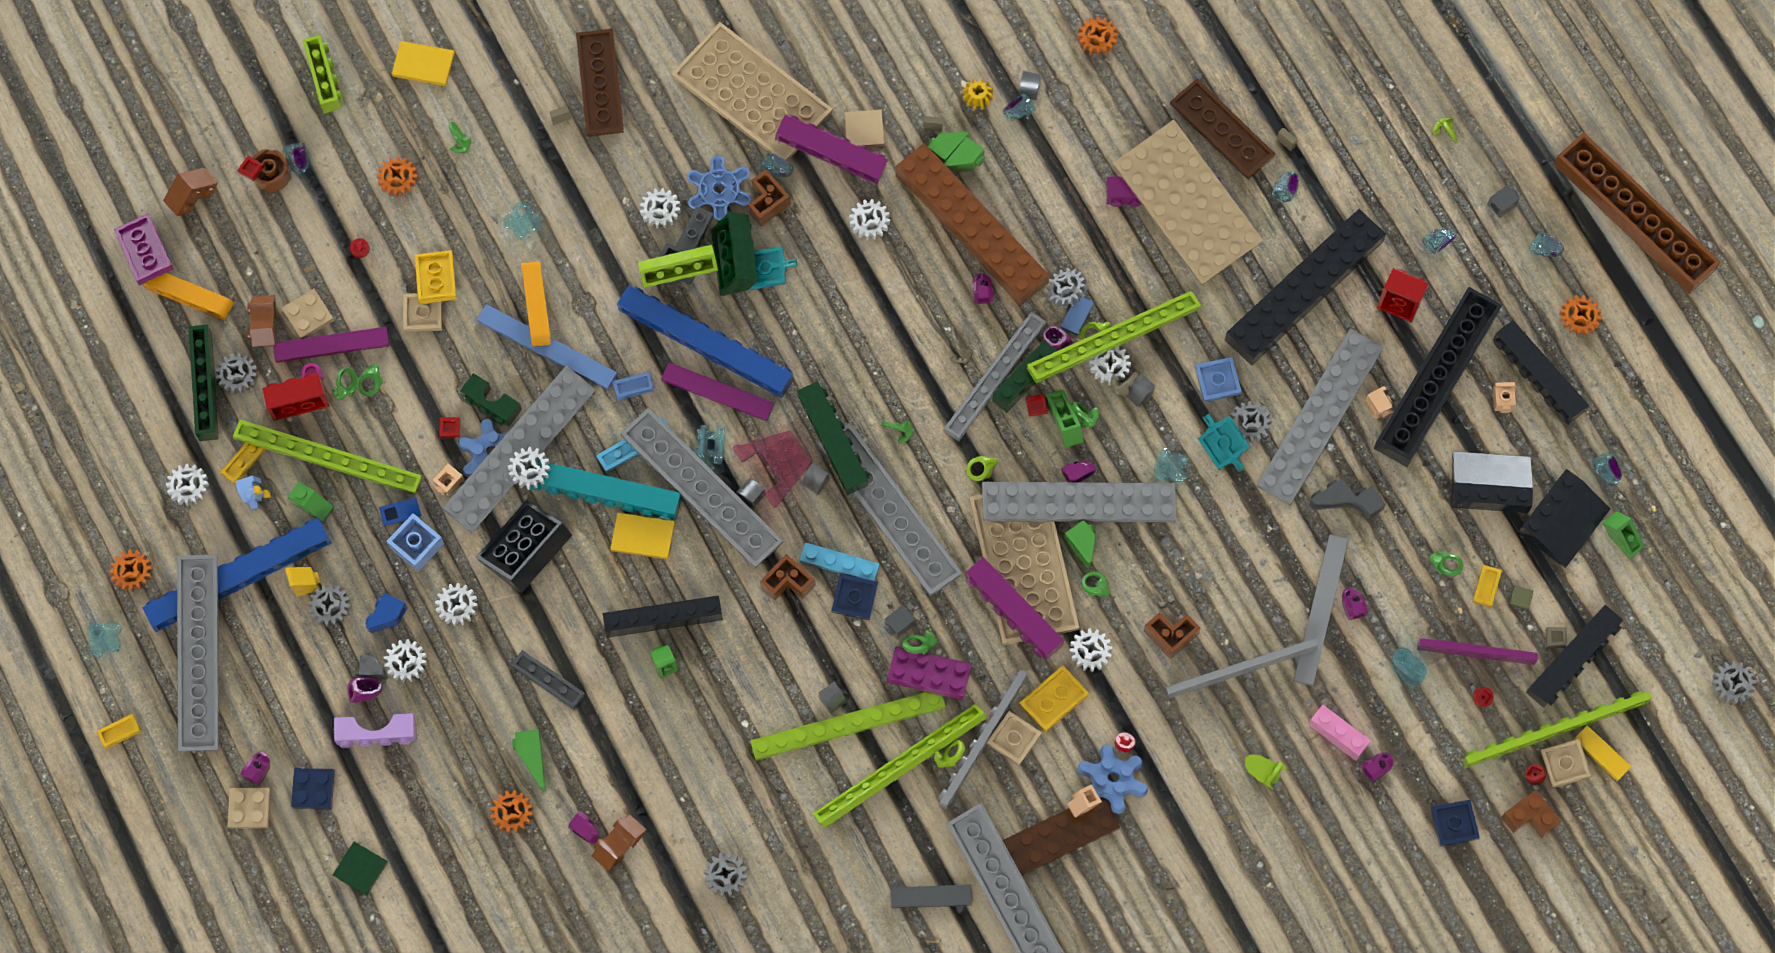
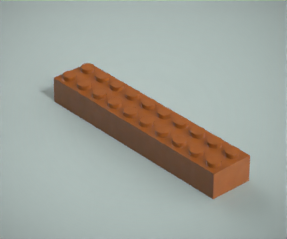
(1636, 213)
(972, 224)

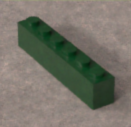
(203, 383)
(833, 439)

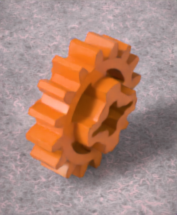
(1096, 37)
(399, 169)
(1580, 323)
(139, 561)
(517, 801)

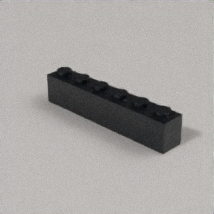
(1540, 372)
(662, 616)
(1574, 656)

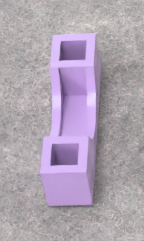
(400, 729)

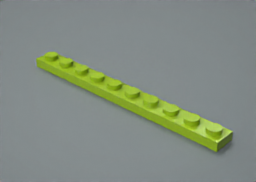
(1113, 337)
(327, 457)
(846, 724)
(1564, 725)
(899, 766)

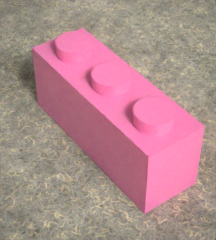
(1339, 732)

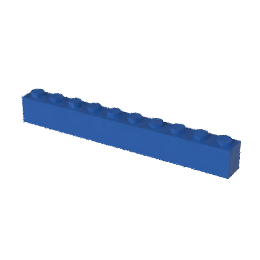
(705, 341)
(248, 568)

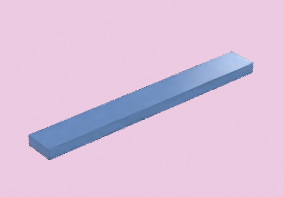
(555, 352)

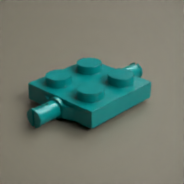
(771, 267)
(1224, 442)

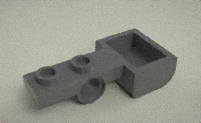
(692, 236)

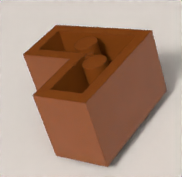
(189, 188)
(771, 198)
(787, 574)
(1171, 638)
(1532, 810)

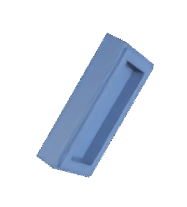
(1077, 316)
(633, 386)

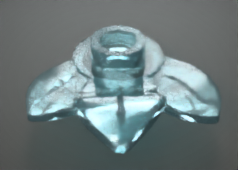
(522, 223)
(1172, 464)
(105, 640)

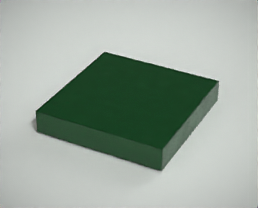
(360, 868)

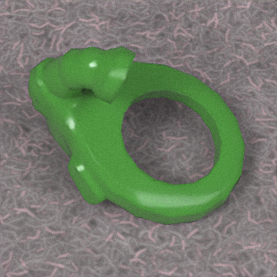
(460, 138)
(373, 372)
(341, 391)
(1087, 419)
(905, 427)
(1438, 561)
(1102, 585)
(927, 643)

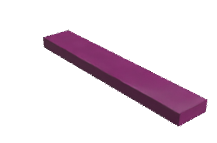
(331, 344)
(717, 391)
(1477, 651)

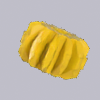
(984, 97)

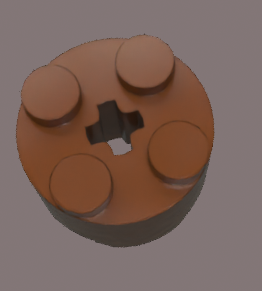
(280, 171)

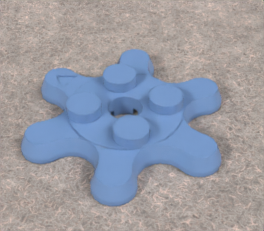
(719, 176)
(479, 447)
(1124, 770)

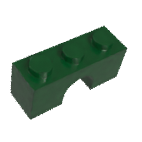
(502, 410)

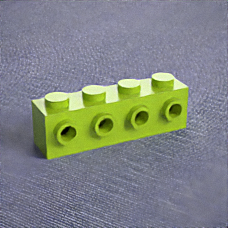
(322, 75)
(677, 266)

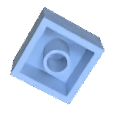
(415, 542)

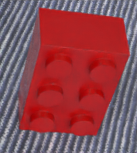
(1402, 294)
(295, 396)

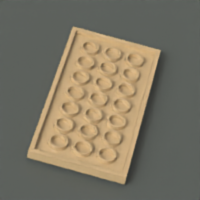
(748, 89)
(1187, 202)
(1032, 563)

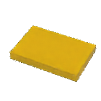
(423, 63)
(435, 277)
(642, 536)
(1054, 698)

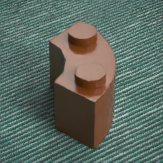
(262, 313)
(625, 834)

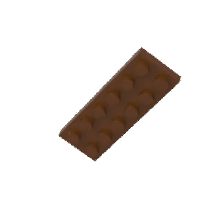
(599, 82)
(1222, 129)
(1059, 836)

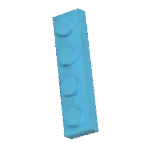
(618, 454)
(838, 562)

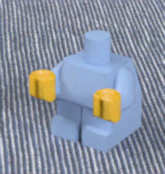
(251, 492)

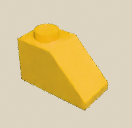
(302, 580)

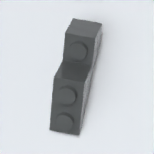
(1341, 496)

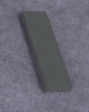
(548, 680)
(931, 896)

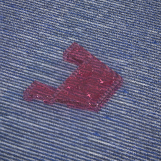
(784, 458)

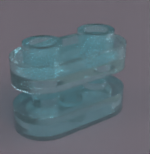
(703, 451)
(1408, 667)

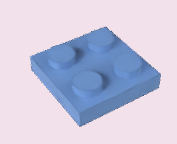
(1218, 379)

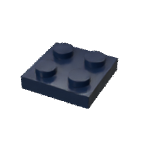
(854, 597)
(312, 788)
(1455, 823)

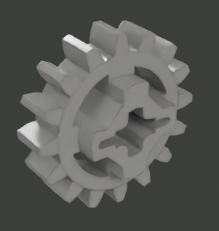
(1066, 287)
(236, 381)
(1255, 427)
(329, 614)
(1741, 684)
(733, 872)

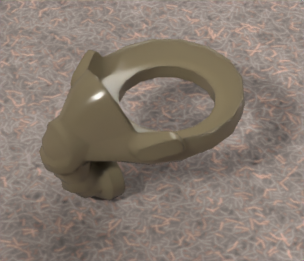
(962, 350)
(1123, 387)

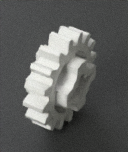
(655, 214)
(870, 227)
(1118, 364)
(532, 460)
(192, 477)
(460, 597)
(1083, 648)
(397, 659)

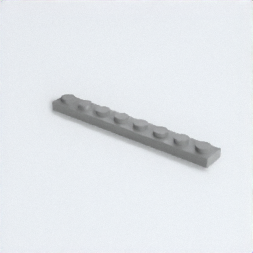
(978, 746)

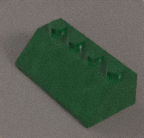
(734, 254)

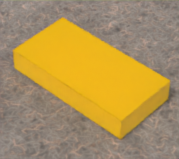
(1487, 586)
(118, 731)

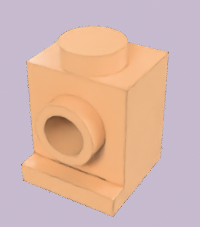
(1380, 403)
(1500, 403)
(447, 474)
(1084, 801)

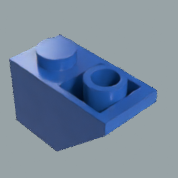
(399, 511)
(387, 613)

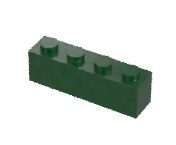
(1020, 380)

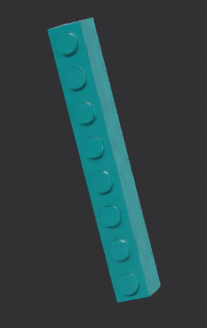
(610, 492)

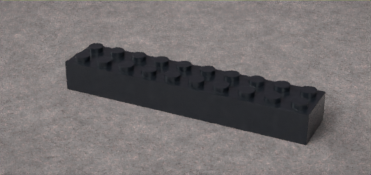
(1305, 287)
(1437, 377)

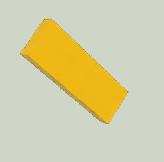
(242, 462)
(1602, 753)

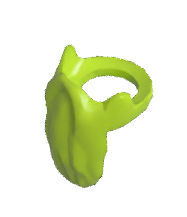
(1264, 769)

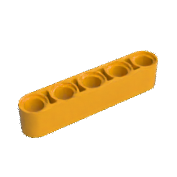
(191, 295)
(536, 304)

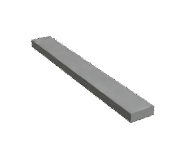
(994, 376)
(1321, 607)
(1242, 668)

